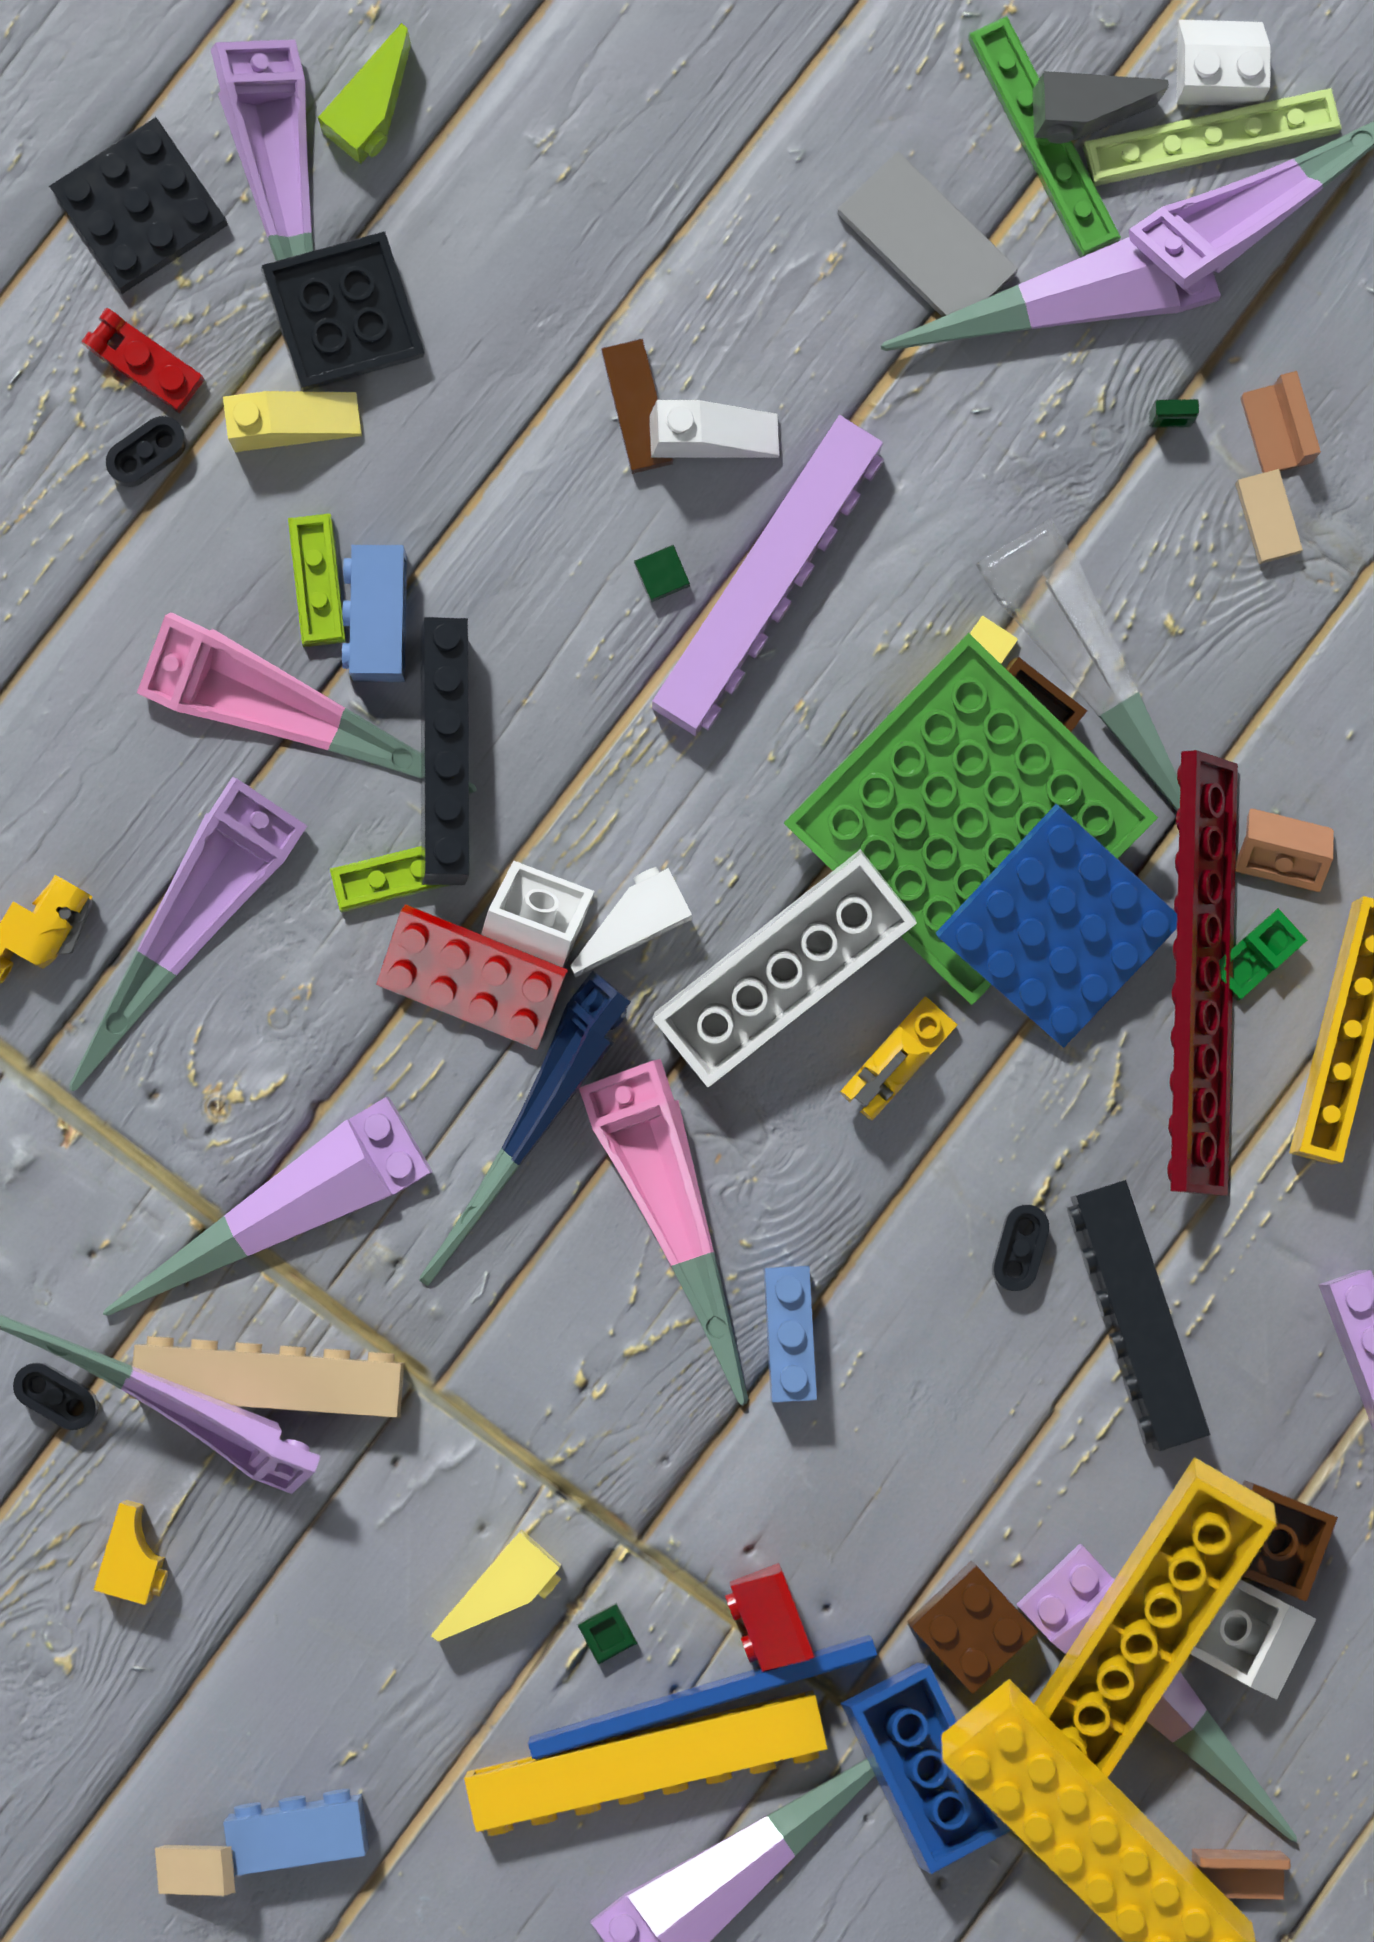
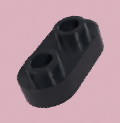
(144, 449)
(1020, 1248)
(56, 1398)

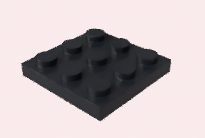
(139, 205)
(342, 311)

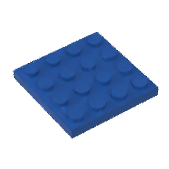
(1059, 926)

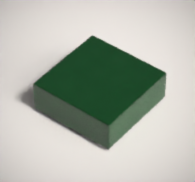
(1173, 413)
(661, 573)
(607, 1633)

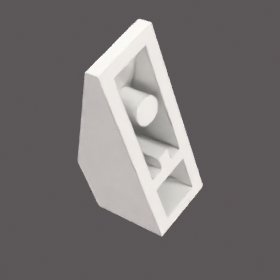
(711, 431)
(640, 915)

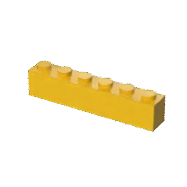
(1341, 1045)

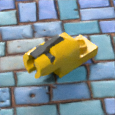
(47, 930)
(898, 1058)

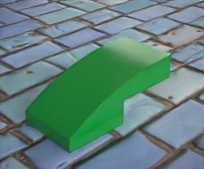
(1261, 952)

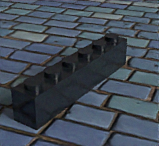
(444, 752)
(1139, 1316)

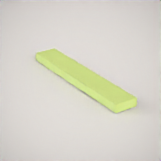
(1212, 137)

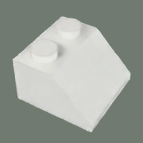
(1222, 63)
(537, 913)
(1255, 1639)

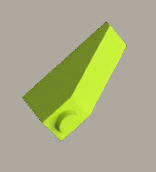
(365, 107)

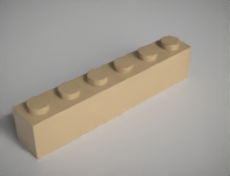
(279, 1380)

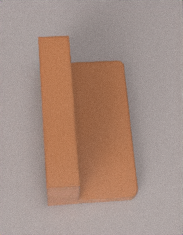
(1281, 424)
(1286, 850)
(1244, 1872)

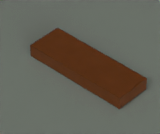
(633, 400)

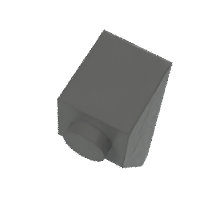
(1080, 104)

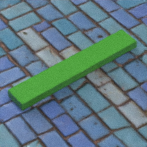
(1055, 164)

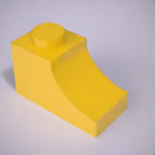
(129, 1564)

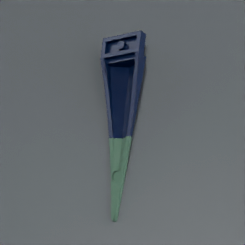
(571, 1058)

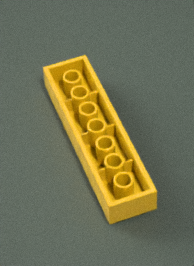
(1155, 1612)
(1085, 1826)

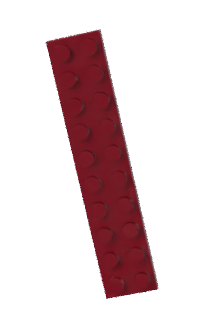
(1200, 997)

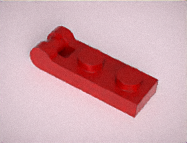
(144, 361)

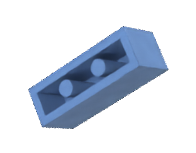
(376, 613)
(790, 1334)
(296, 1832)

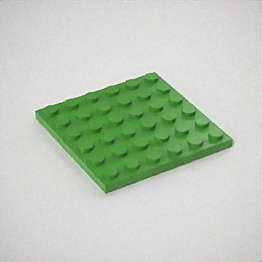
(955, 790)

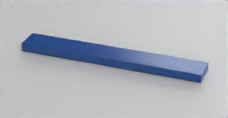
(698, 1698)

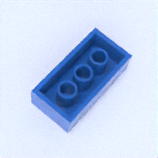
(902, 1738)

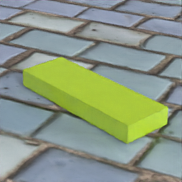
(316, 580)
(379, 879)

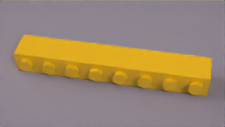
(645, 1762)

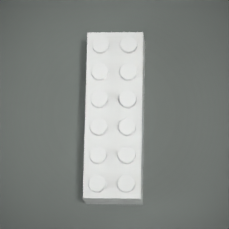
(784, 968)

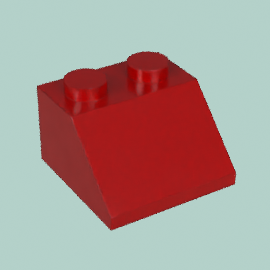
(770, 1618)

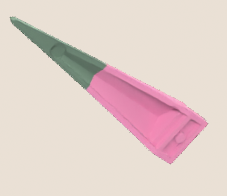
(224, 682)
(650, 1149)

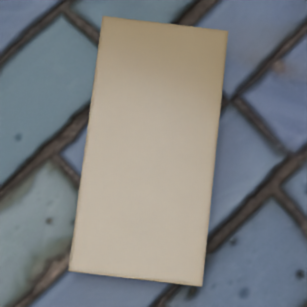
(1268, 516)
(195, 1870)

